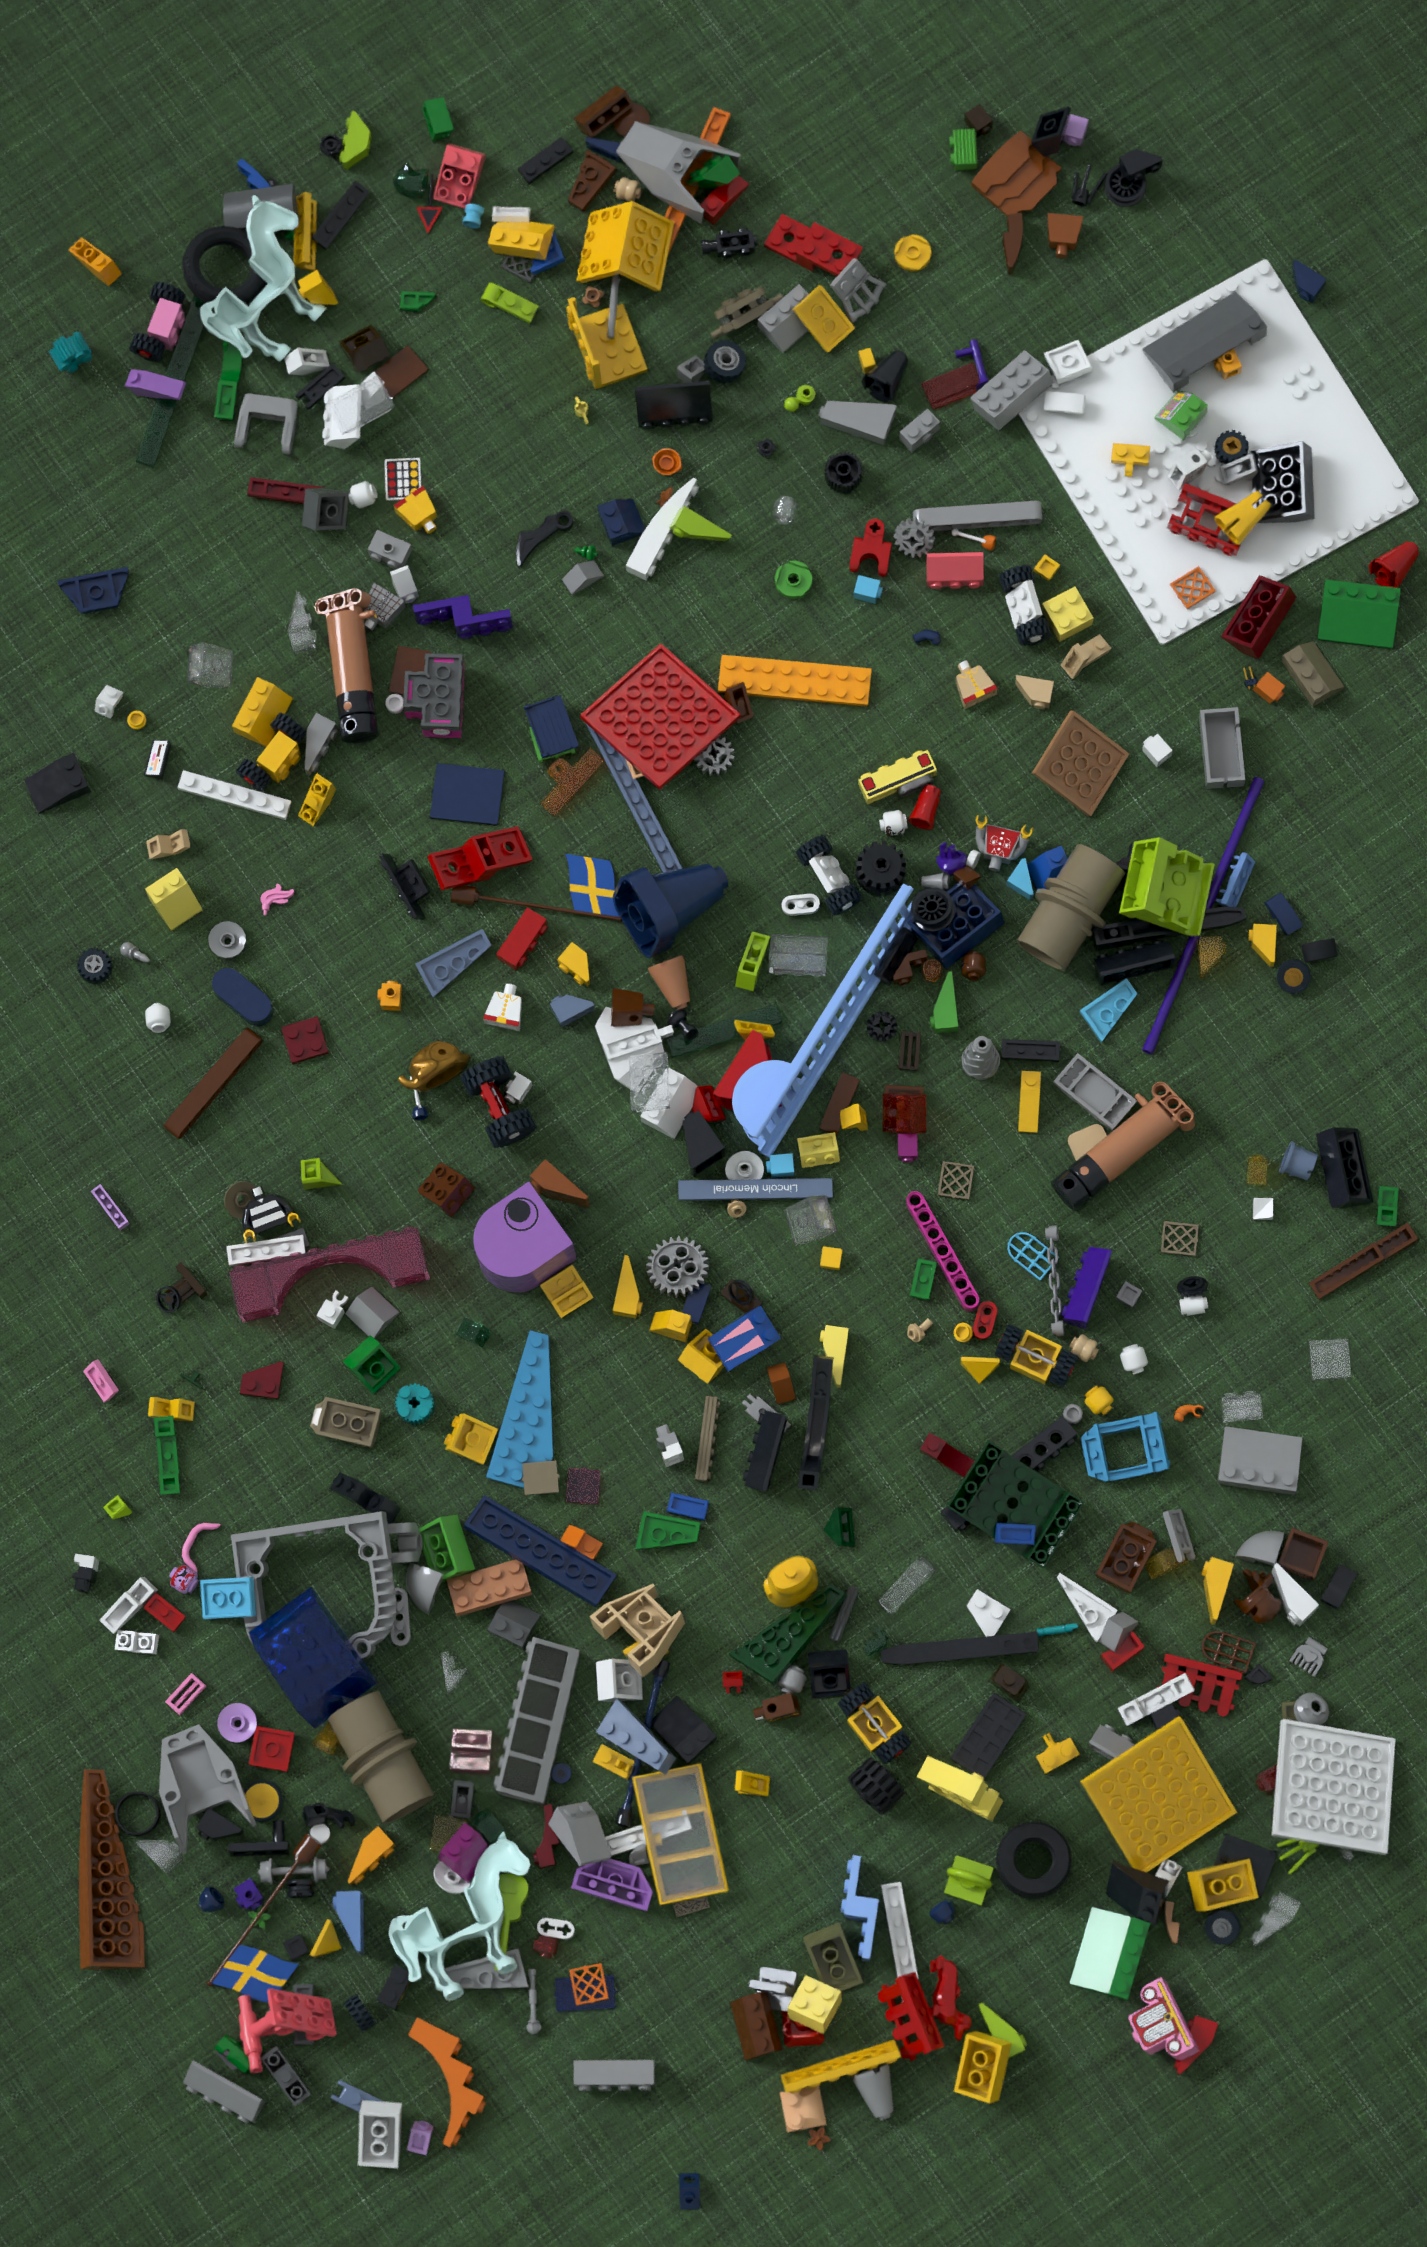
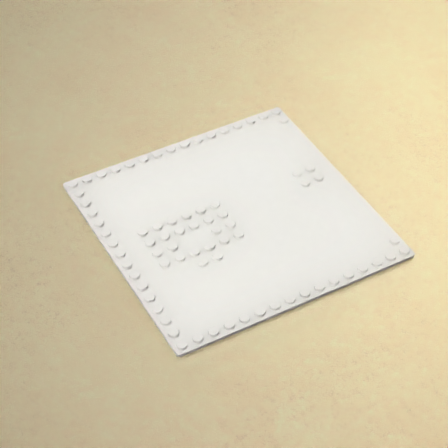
(1279, 398)

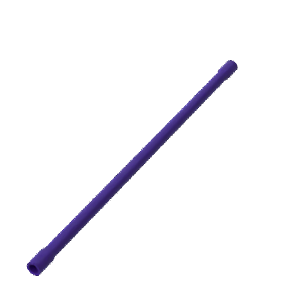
(1153, 1037)

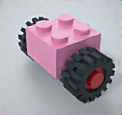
(164, 325)

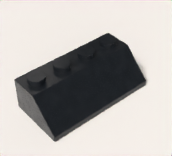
(1134, 962)
(1344, 1167)
(766, 1450)

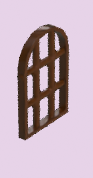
(1235, 1648)

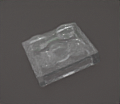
(1329, 1359)

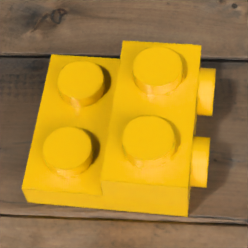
(470, 1438)

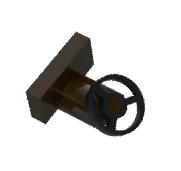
(180, 1290)
(740, 1295)

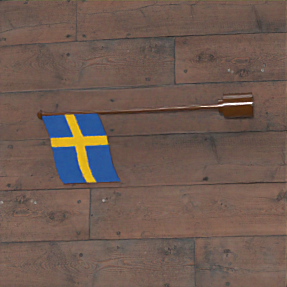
(590, 890)
(252, 1969)

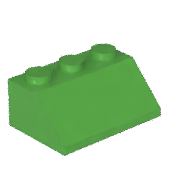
(446, 1547)

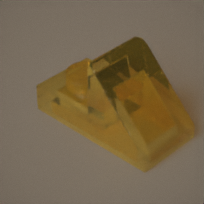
(326, 1740)

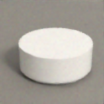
(394, 703)
(973, 859)
(320, 1832)

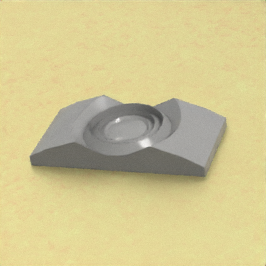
(1094, 1092)

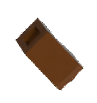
(904, 974)

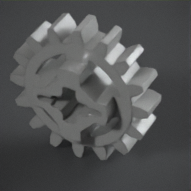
(911, 539)
(706, 757)

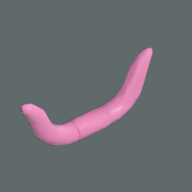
(190, 1539)

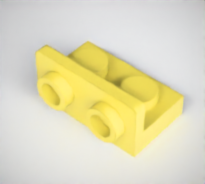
(818, 1150)

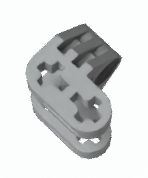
(409, 1542)

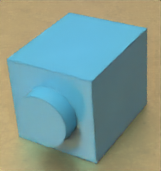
(867, 589)
(780, 1165)

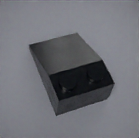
(57, 783)
(683, 1730)
(1137, 1892)

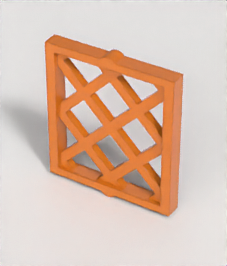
(1199, 598)
(583, 1992)

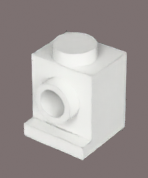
(518, 1088)

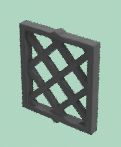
(517, 273)

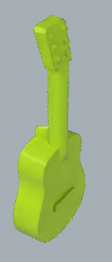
(514, 1894)

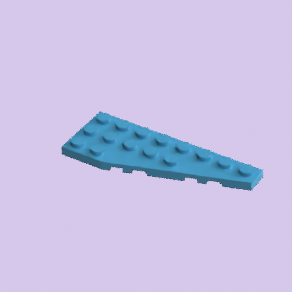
(528, 1417)

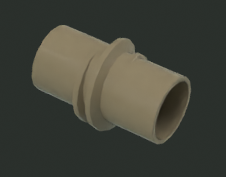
(1070, 907)
(380, 1757)

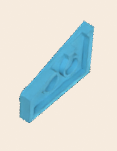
(1108, 1008)

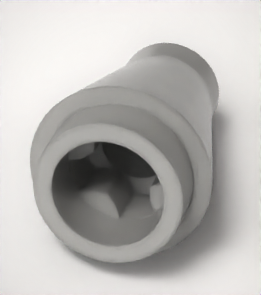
(936, 881)

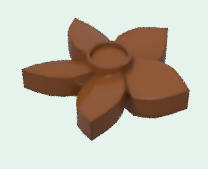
(665, 496)
(818, 2138)

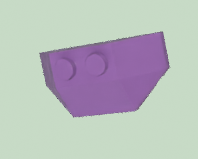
(614, 1883)

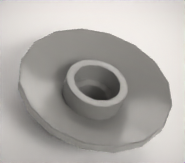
(225, 931)

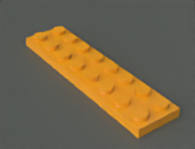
(796, 680)

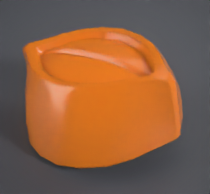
(667, 462)

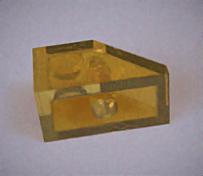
(1210, 953)

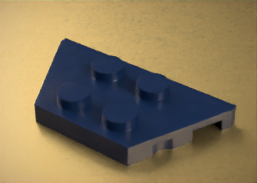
(95, 590)

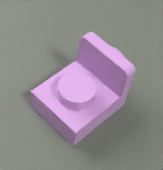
(420, 2137)

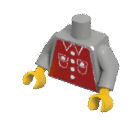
(1000, 844)

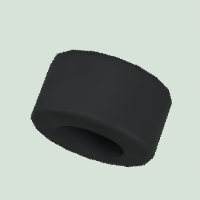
(1319, 950)

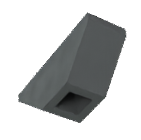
(285, 2076)

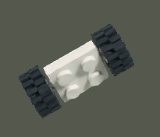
(1024, 605)
(829, 874)

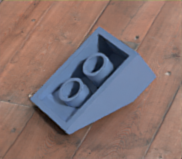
(351, 1912)

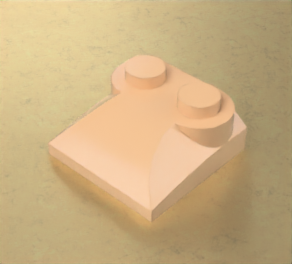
(803, 2109)

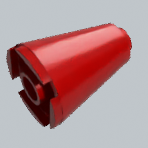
(1394, 565)

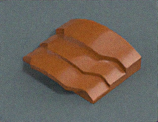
(1016, 176)

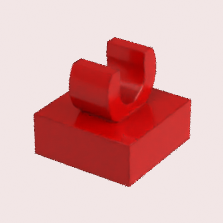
(732, 1679)

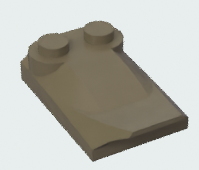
(346, 1421)

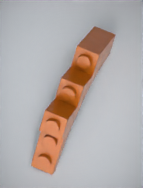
(463, 2100)

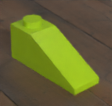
(692, 525)
(752, 961)
(1002, 2030)

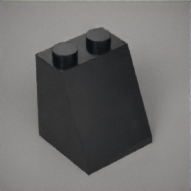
(701, 1143)

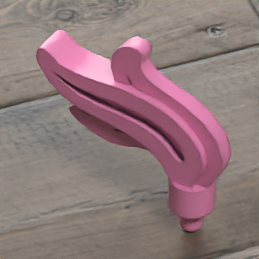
(275, 896)

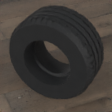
(1045, 1835)

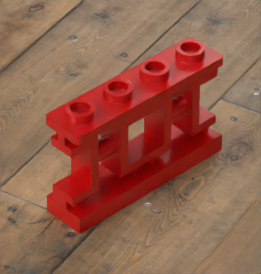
(1210, 504)

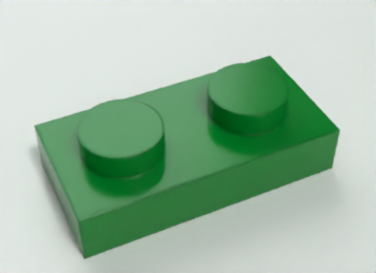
(923, 1279)

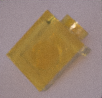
(1257, 1170)

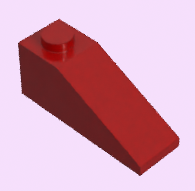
(722, 198)

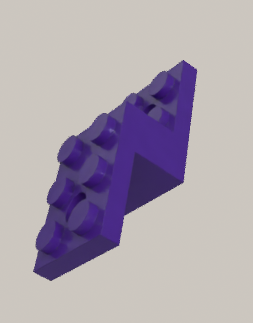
(465, 622)

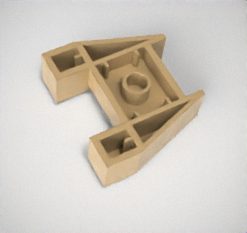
(644, 1622)

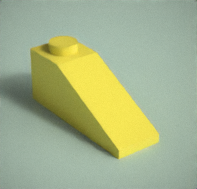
(835, 1345)

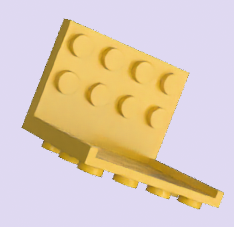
(628, 243)
(606, 358)

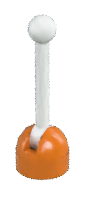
(987, 541)

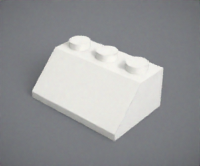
(331, 432)
(681, 1102)

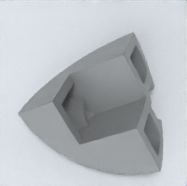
(1261, 1547)
(422, 1586)

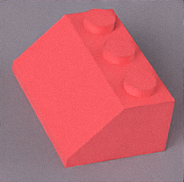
(954, 570)

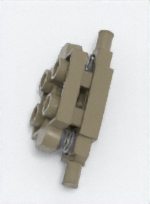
(731, 308)

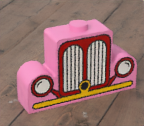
(1162, 2023)

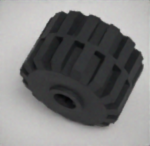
(882, 878)
(876, 1786)

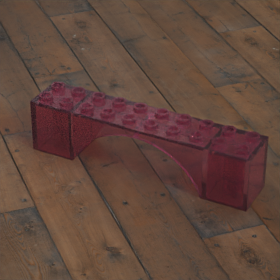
(263, 1286)

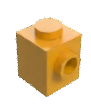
(1228, 364)
(390, 996)

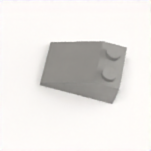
(580, 1833)

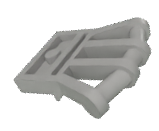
(848, 283)

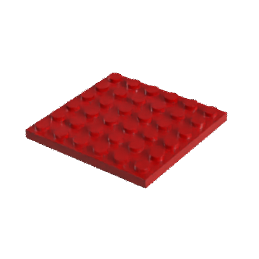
(660, 716)

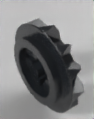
(876, 1033)
(1192, 1286)

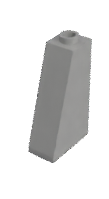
(859, 419)

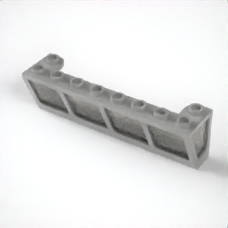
(537, 1721)

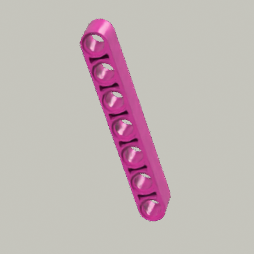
(942, 1242)

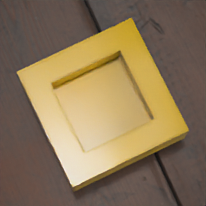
(1046, 567)

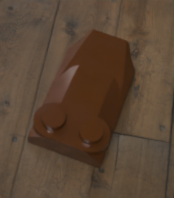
(1126, 1556)

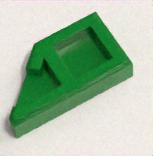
(415, 300)

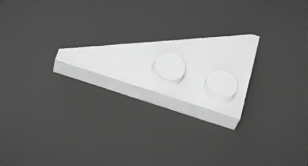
(1090, 1608)

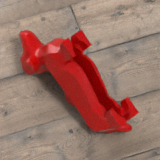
(945, 1997)

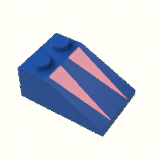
(744, 1338)

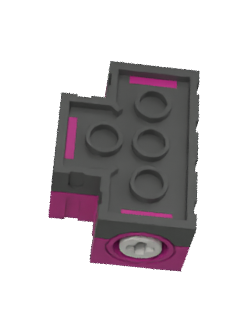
(436, 695)

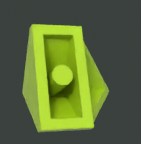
(316, 1175)

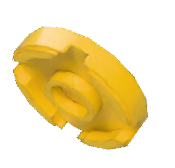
(912, 253)

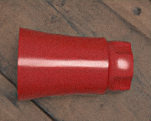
(925, 808)

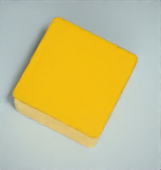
(867, 360)
(831, 1258)

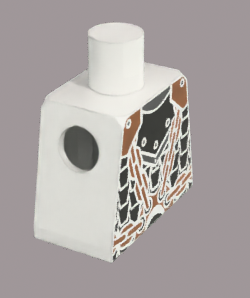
(1188, 467)

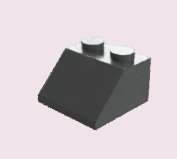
(325, 509)
(513, 1623)

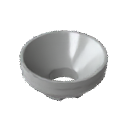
(1305, 1713)

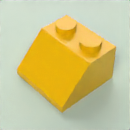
(702, 1358)

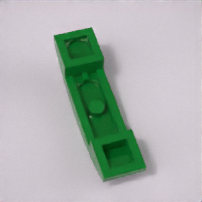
(167, 1455)

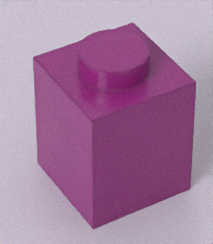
(907, 1148)

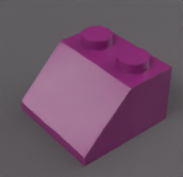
(463, 1852)

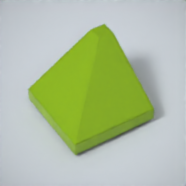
(117, 1508)

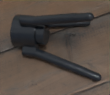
(1081, 196)

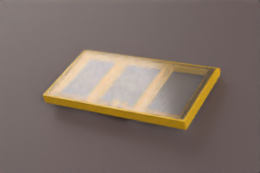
(680, 1834)

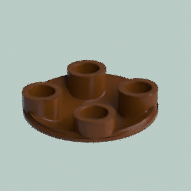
(626, 121)

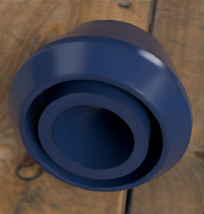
(211, 1900)
(943, 1912)

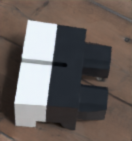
(87, 1572)

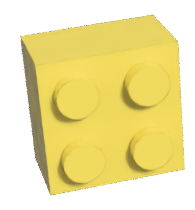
(1067, 614)
(814, 2004)

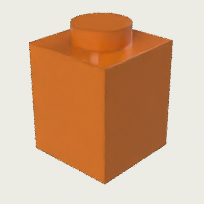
(1269, 688)

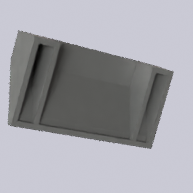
(1204, 339)

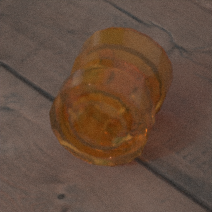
(934, 967)

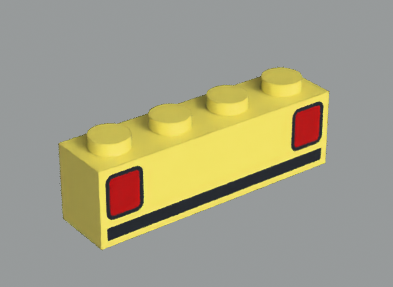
(889, 779)

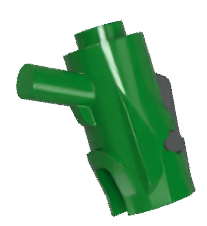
(233, 2054)

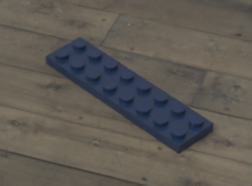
(539, 1551)

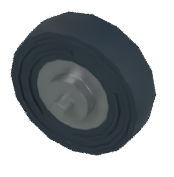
(1222, 1926)

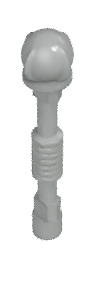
(533, 2025)

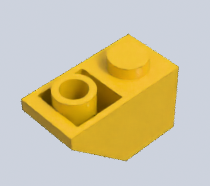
(575, 962)

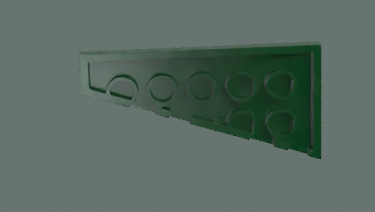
(786, 1638)

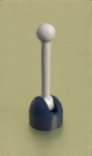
(419, 1112)

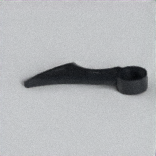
(530, 540)

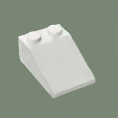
(1295, 1599)

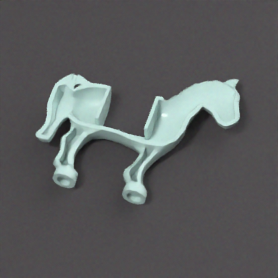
(276, 269)
(487, 1906)

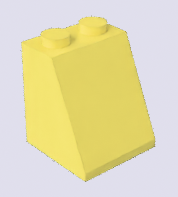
(173, 899)

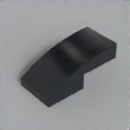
(1338, 1586)

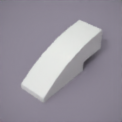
(128, 1604)

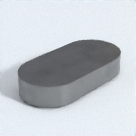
(915, 785)

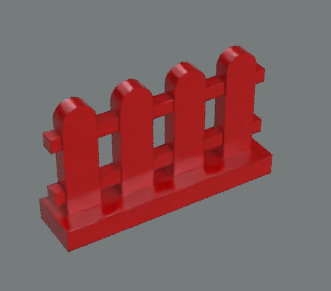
(1209, 1682)
(919, 2013)

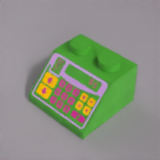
(1182, 413)

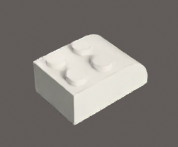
(379, 2134)

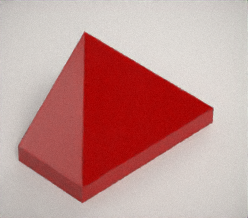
(707, 1104)

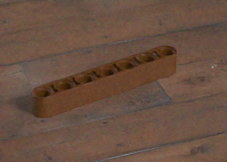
(213, 1083)

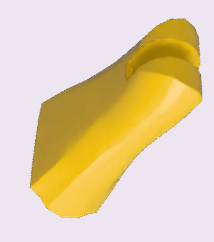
(1242, 517)

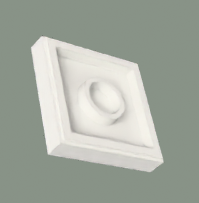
(1068, 362)

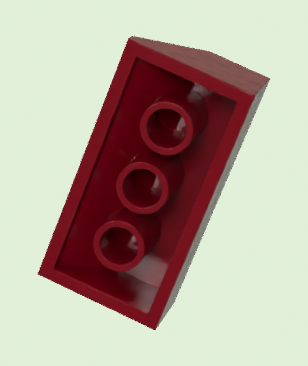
(1259, 616)

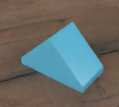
(1020, 880)

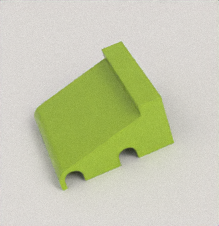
(1167, 886)

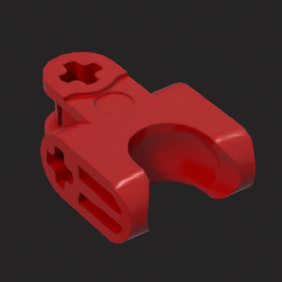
(871, 547)

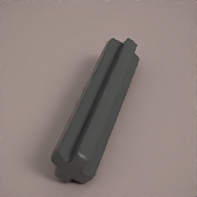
(844, 1614)

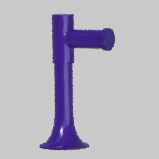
(975, 350)

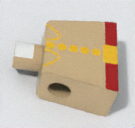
(974, 685)

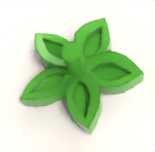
(264, 1916)

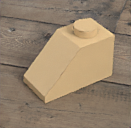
(1036, 691)

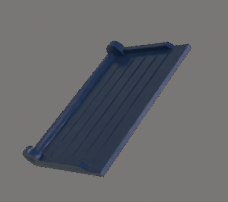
(551, 726)

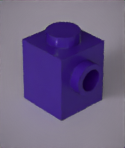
(248, 1895)

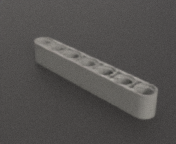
(981, 515)

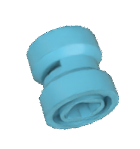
(473, 215)

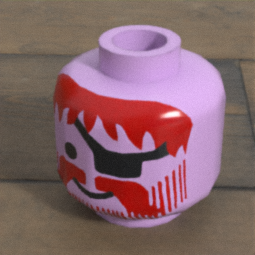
(184, 1579)

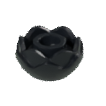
(329, 140)

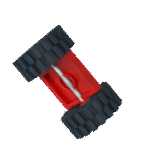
(486, 1079)

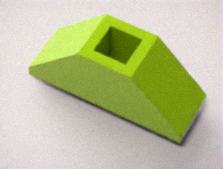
(356, 141)

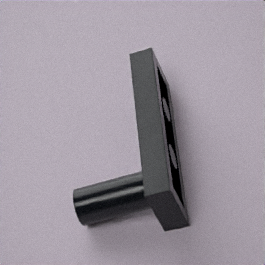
(277, 1847)

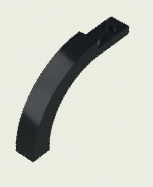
(817, 1423)

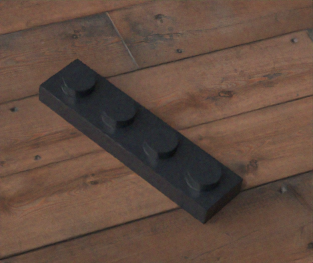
(340, 214)

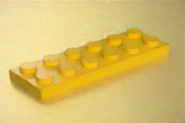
(846, 2064)

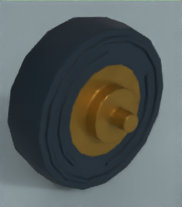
(1293, 976)

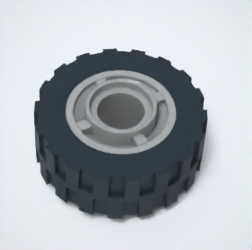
(723, 371)

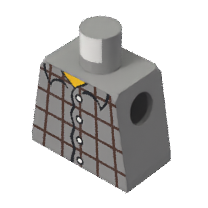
(386, 607)

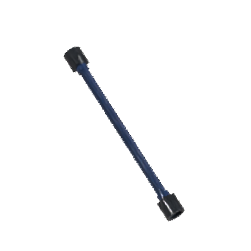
(624, 1814)

